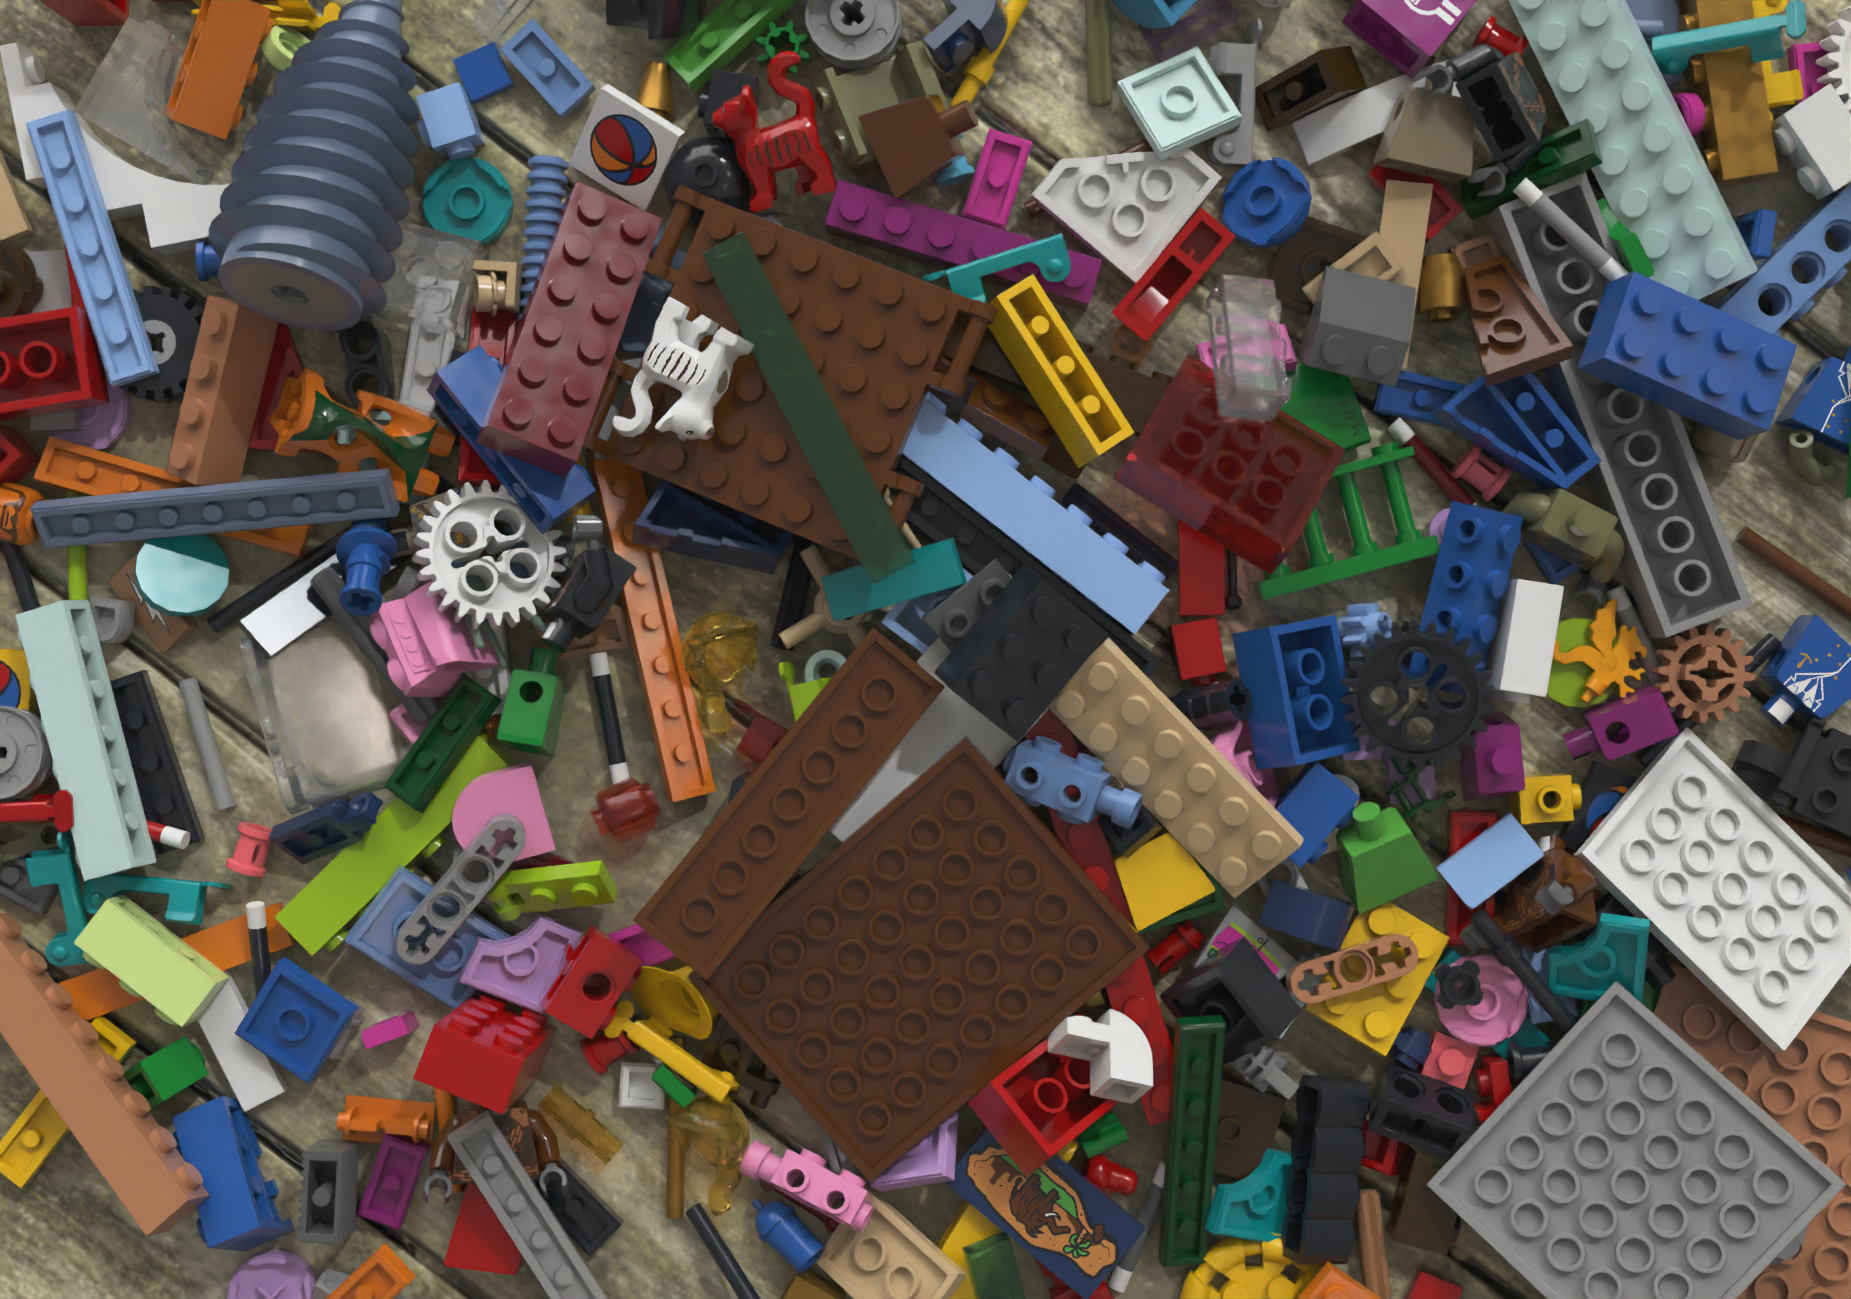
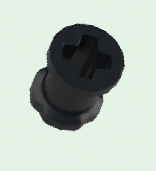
(1524, 1059)

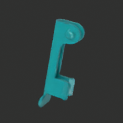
(1761, 34)
(1048, 254)
(60, 868)
(185, 896)

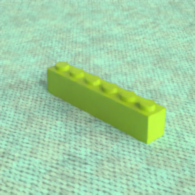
(399, 837)

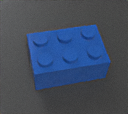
(1295, 692)

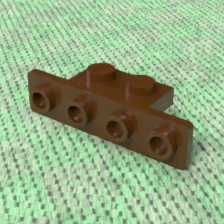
(1008, 420)

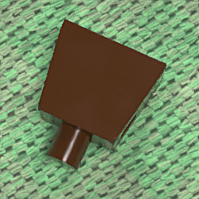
(917, 140)

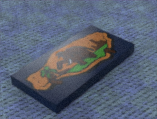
(1049, 1213)

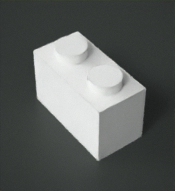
(1817, 141)

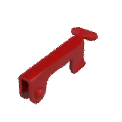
(41, 810)

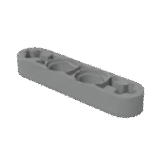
(464, 891)

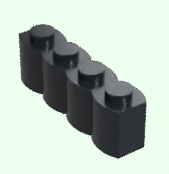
(1323, 1176)

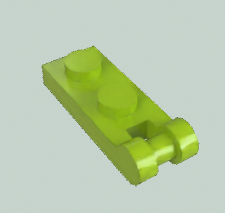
(551, 889)

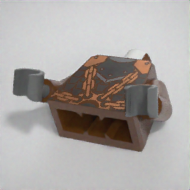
(1545, 901)
(524, 1130)

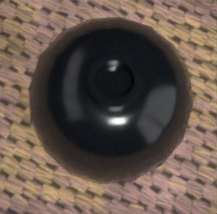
(710, 169)

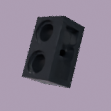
(1421, 1111)

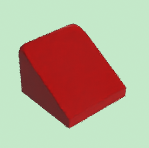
(1382, 1152)

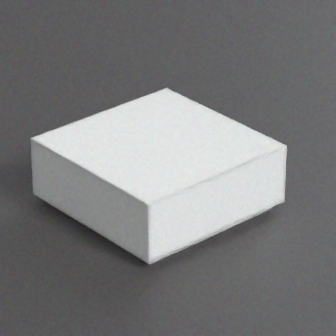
(637, 1088)

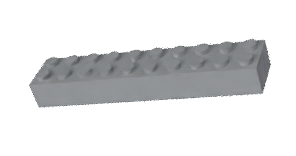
(1648, 471)

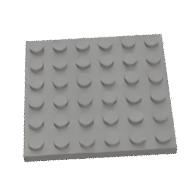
(1633, 1169)

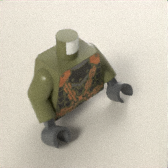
(1573, 533)

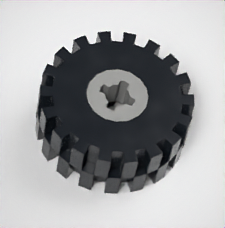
(178, 321)

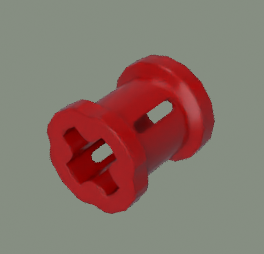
(1500, 38)
(603, 1051)

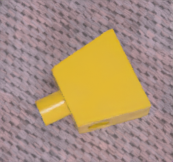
(1160, 879)

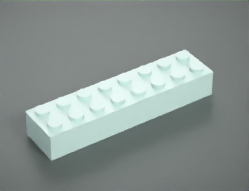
(1647, 152)

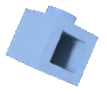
(449, 122)

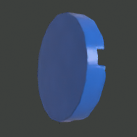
(1266, 202)

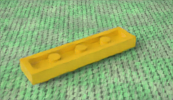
(40, 1126)

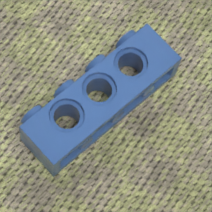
(1808, 249)

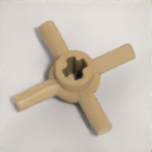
(822, 614)

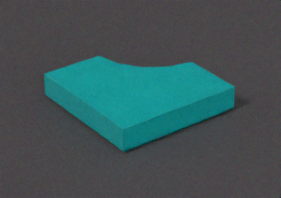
(1607, 955)
(1254, 1204)

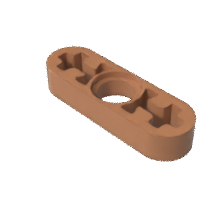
(1380, 946)

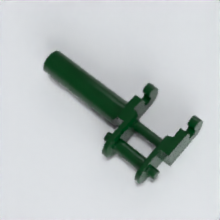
(1411, 776)

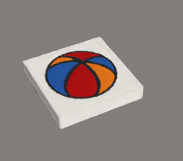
(626, 147)

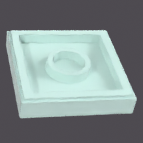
(1178, 103)

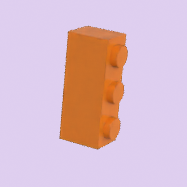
(218, 65)

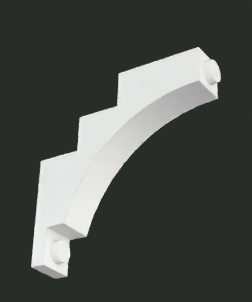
(173, 211)

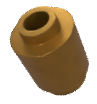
(1441, 288)

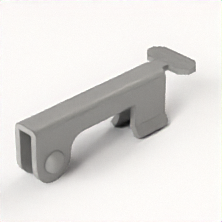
(1240, 62)

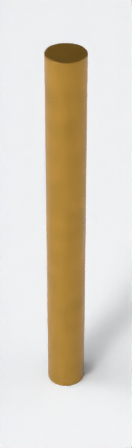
(675, 1159)

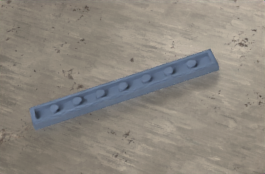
(216, 508)

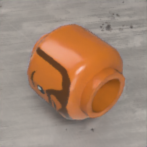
(15, 515)

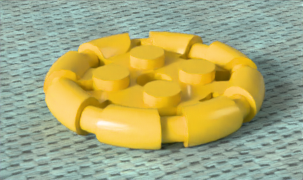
(1248, 1281)

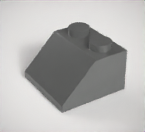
(1359, 326)

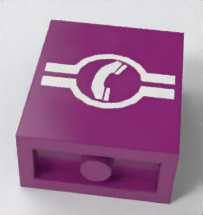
(1406, 29)

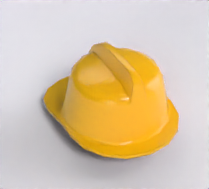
(674, 1001)

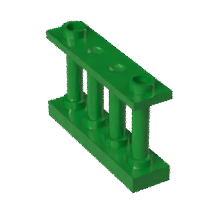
(1365, 553)

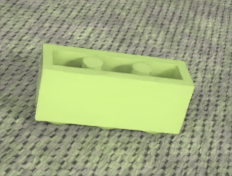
(150, 961)

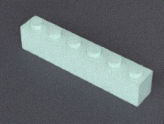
(85, 737)

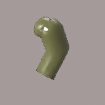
(1802, 459)

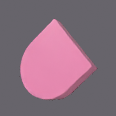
(504, 792)

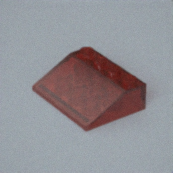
(1229, 476)

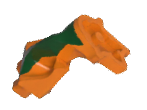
(311, 418)

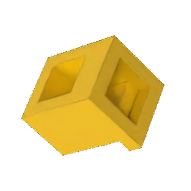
(1529, 807)

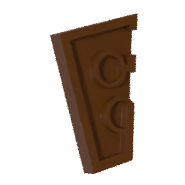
(1510, 323)

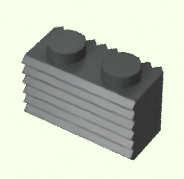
(329, 1191)

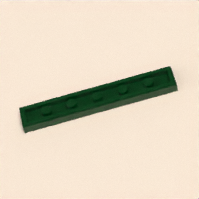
(1191, 1139)

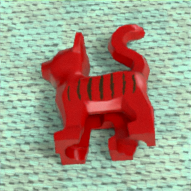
(779, 146)

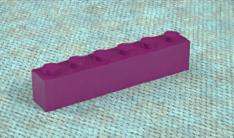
(947, 241)

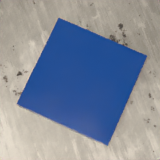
(296, 1020)

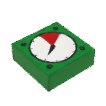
(674, 1085)

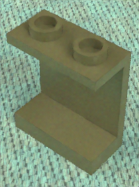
(867, 90)

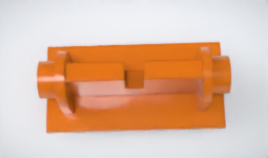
(371, 1117)

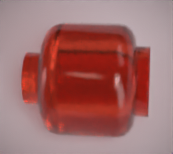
(626, 810)

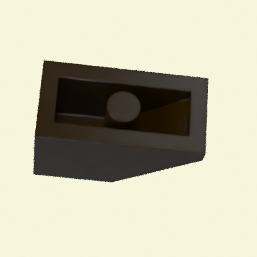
(1309, 86)
(1417, 1212)

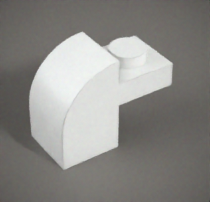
(1116, 1051)

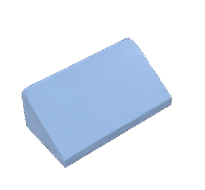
(1490, 861)

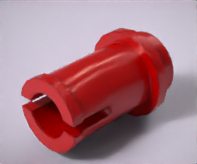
(1176, 946)

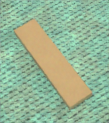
(1405, 229)

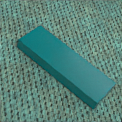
(935, 569)

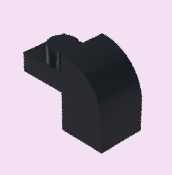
(661, 17)

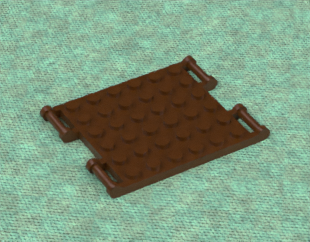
(869, 337)

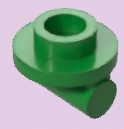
(1102, 1135)

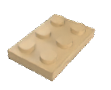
(889, 1259)

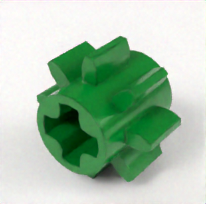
(777, 38)

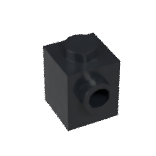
(723, 87)

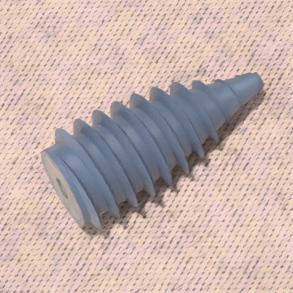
(324, 177)

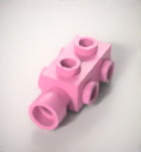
(820, 1186)

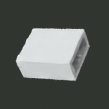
(1524, 641)

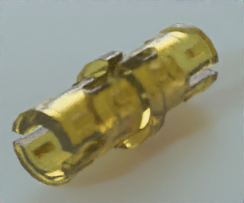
(581, 1124)

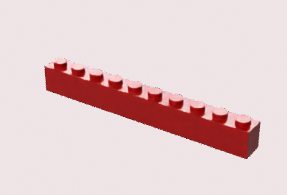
(1132, 989)

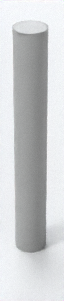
(206, 743)

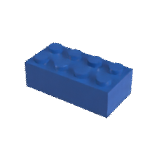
(1687, 356)

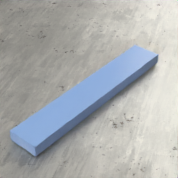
(92, 248)

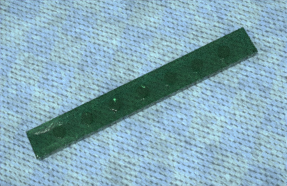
(809, 408)

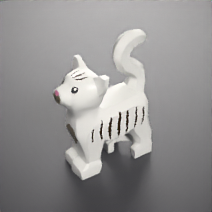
(677, 362)

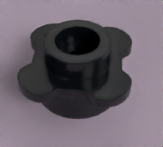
(1470, 990)

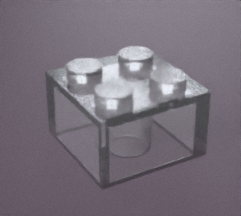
(432, 281)

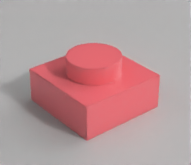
(1449, 1060)

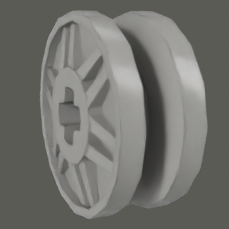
(854, 45)
(28, 754)

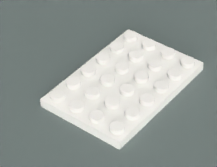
(1726, 888)

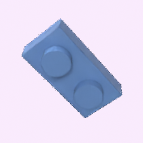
(547, 68)

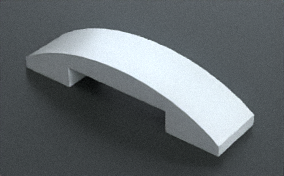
(1352, 119)

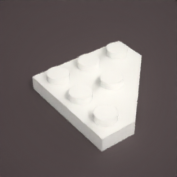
(1126, 203)

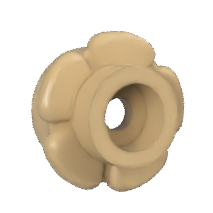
(489, 293)

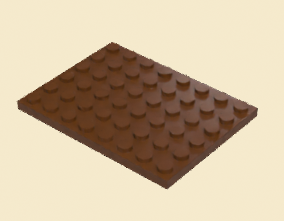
(920, 959)

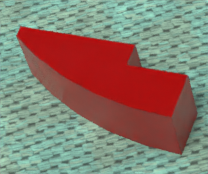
(1173, 274)

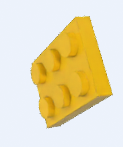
(1379, 1011)

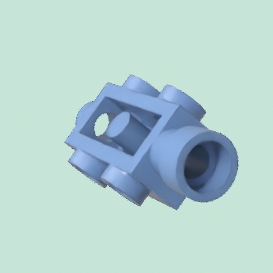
(1059, 771)

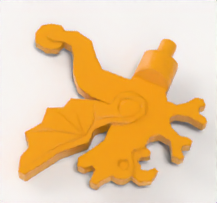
(1606, 662)

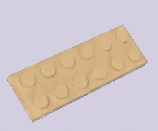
(1175, 768)

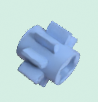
(1360, 626)

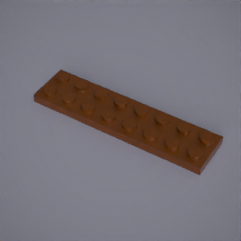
(788, 804)

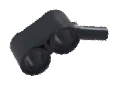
(372, 364)

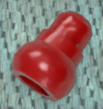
(1109, 1175)

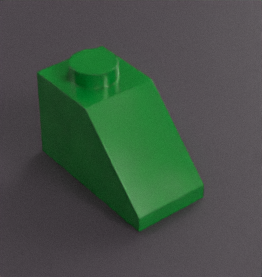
(167, 1071)

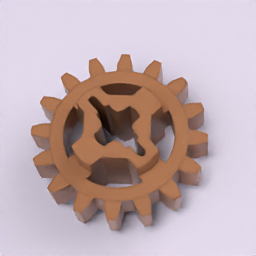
(1701, 694)

